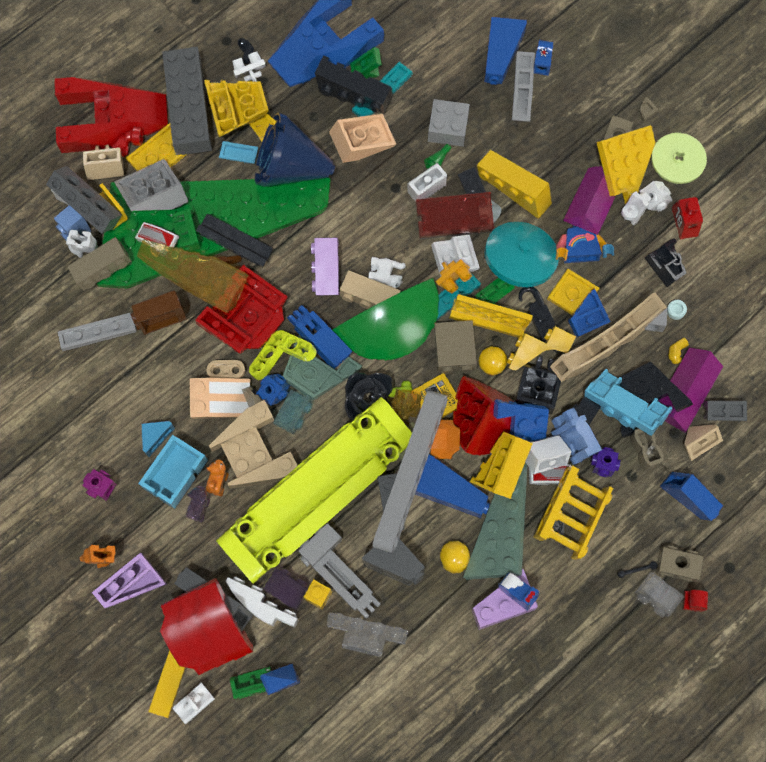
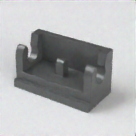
(725, 410)

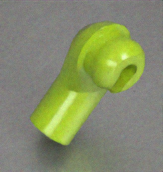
(406, 385)

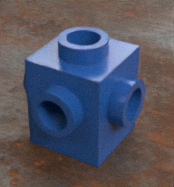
(273, 389)

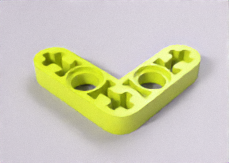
(281, 346)

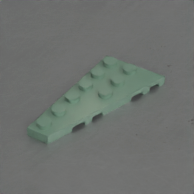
(501, 536)

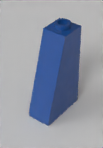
(503, 44)
(449, 489)

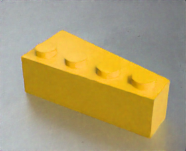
(516, 183)

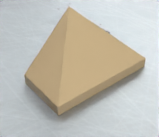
(701, 439)

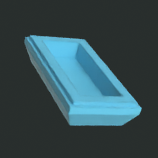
(238, 152)

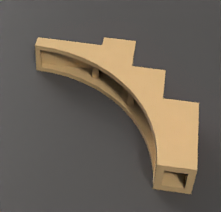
(607, 342)

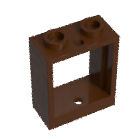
(158, 312)

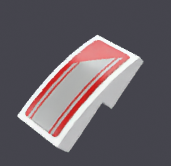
(156, 234)
(547, 477)

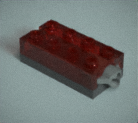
(456, 215)

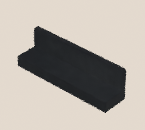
(234, 240)

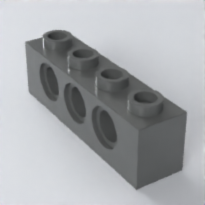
(84, 199)

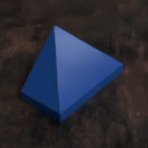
(280, 679)

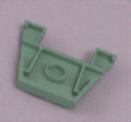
(315, 376)

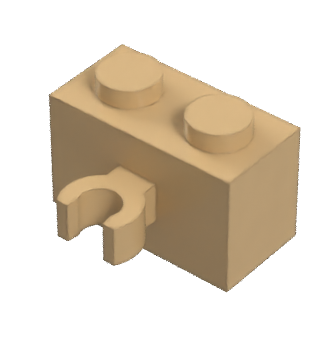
(103, 163)

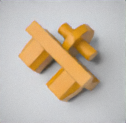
(451, 273)

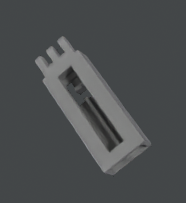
(341, 579)

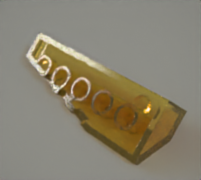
(197, 274)

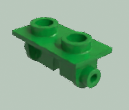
(494, 291)

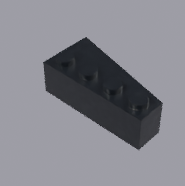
(352, 86)

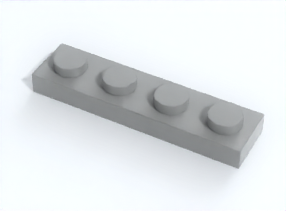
(96, 332)

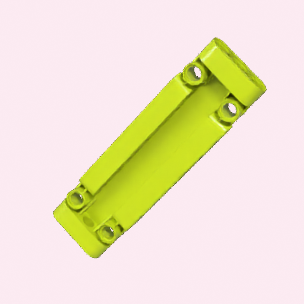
(316, 490)

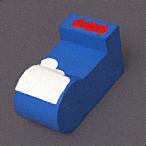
(519, 591)

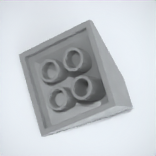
(152, 188)

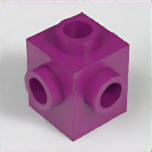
(98, 484)

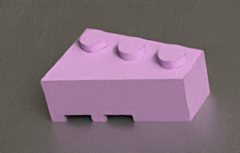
(325, 266)
(129, 582)
(499, 608)

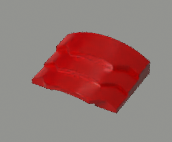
(251, 320)
(202, 629)

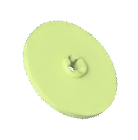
(683, 146)

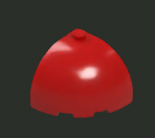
(475, 416)

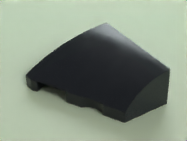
(667, 263)

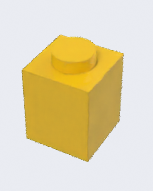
(317, 594)

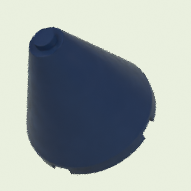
(290, 156)

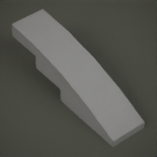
(523, 86)

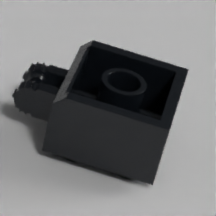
(537, 377)

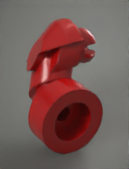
(134, 136)

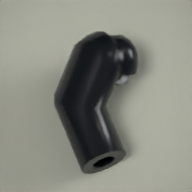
(246, 48)

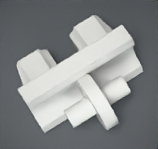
(256, 64)
(635, 207)
(193, 703)

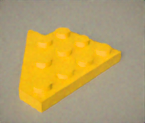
(626, 160)

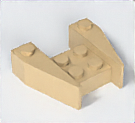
(248, 452)

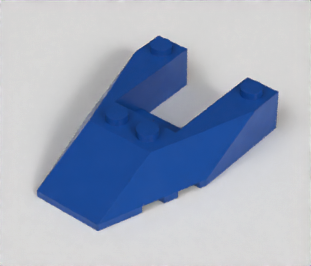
(312, 38)

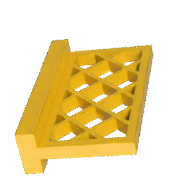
(490, 316)

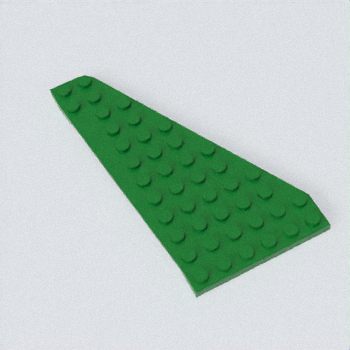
(236, 202)

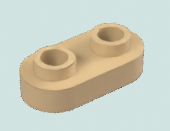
(226, 369)

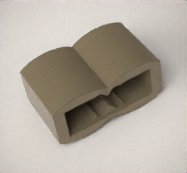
(649, 453)

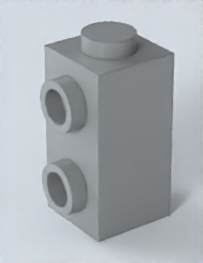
(314, 549)

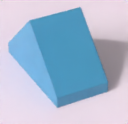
(154, 434)

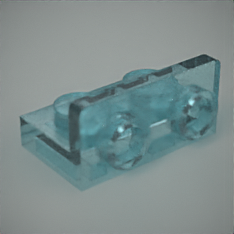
(293, 411)

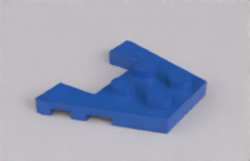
(527, 420)

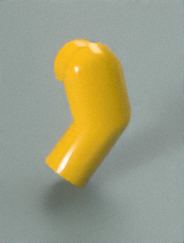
(675, 350)

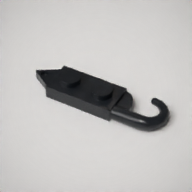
(541, 316)

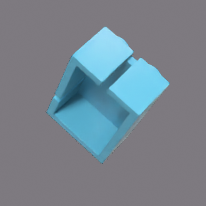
(173, 471)

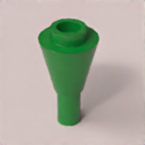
(437, 157)

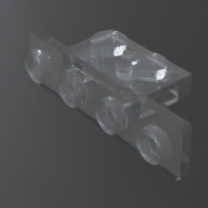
(365, 635)

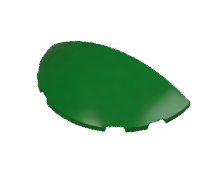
(393, 325)

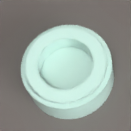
(676, 309)

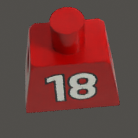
(686, 214)

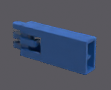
(325, 341)

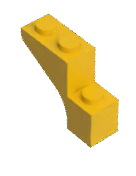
(531, 347)

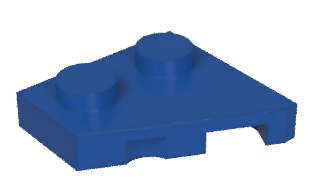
(588, 315)

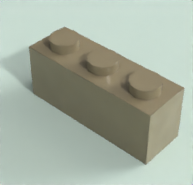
(99, 264)

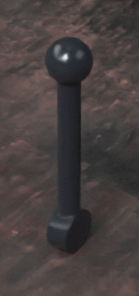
(653, 565)

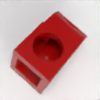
(695, 600)

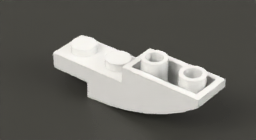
(253, 600)

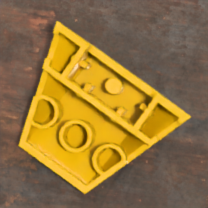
(235, 104)

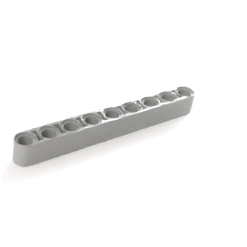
(410, 472)

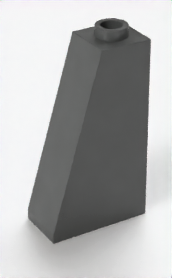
(189, 580)

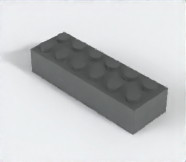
(187, 101)

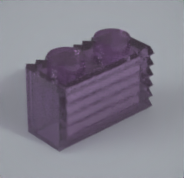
(286, 588)

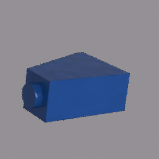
(692, 495)

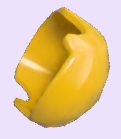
(492, 360)
(454, 556)

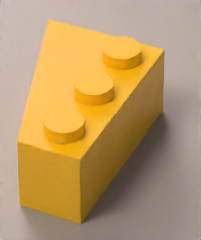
(504, 465)

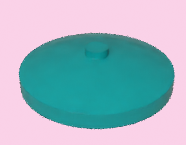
(521, 254)

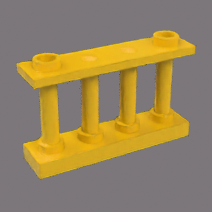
(554, 512)

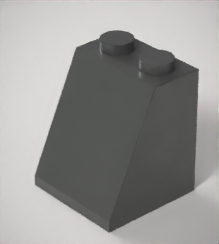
(400, 565)

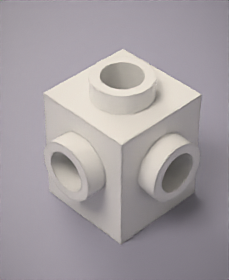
(659, 195)

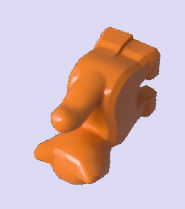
(216, 478)
(99, 556)

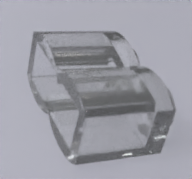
(659, 595)

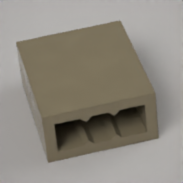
(455, 347)

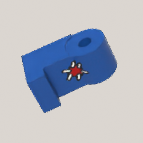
(543, 57)

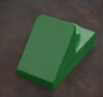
(368, 63)

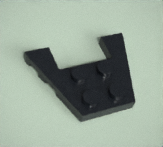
(650, 383)

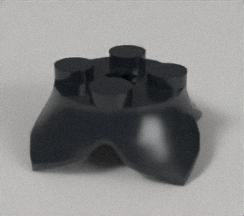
(358, 384)

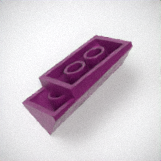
(590, 202)
(695, 379)

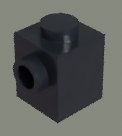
(587, 408)

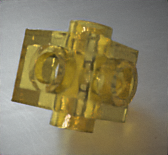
(406, 403)

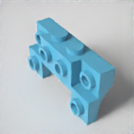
(624, 405)

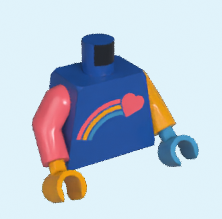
(582, 246)

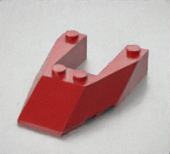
(116, 112)

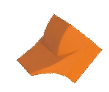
(446, 440)

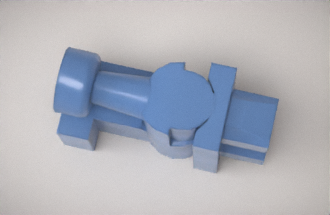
(576, 435)

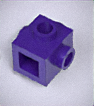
(601, 467)

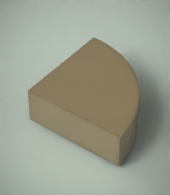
(647, 109)
(250, 397)

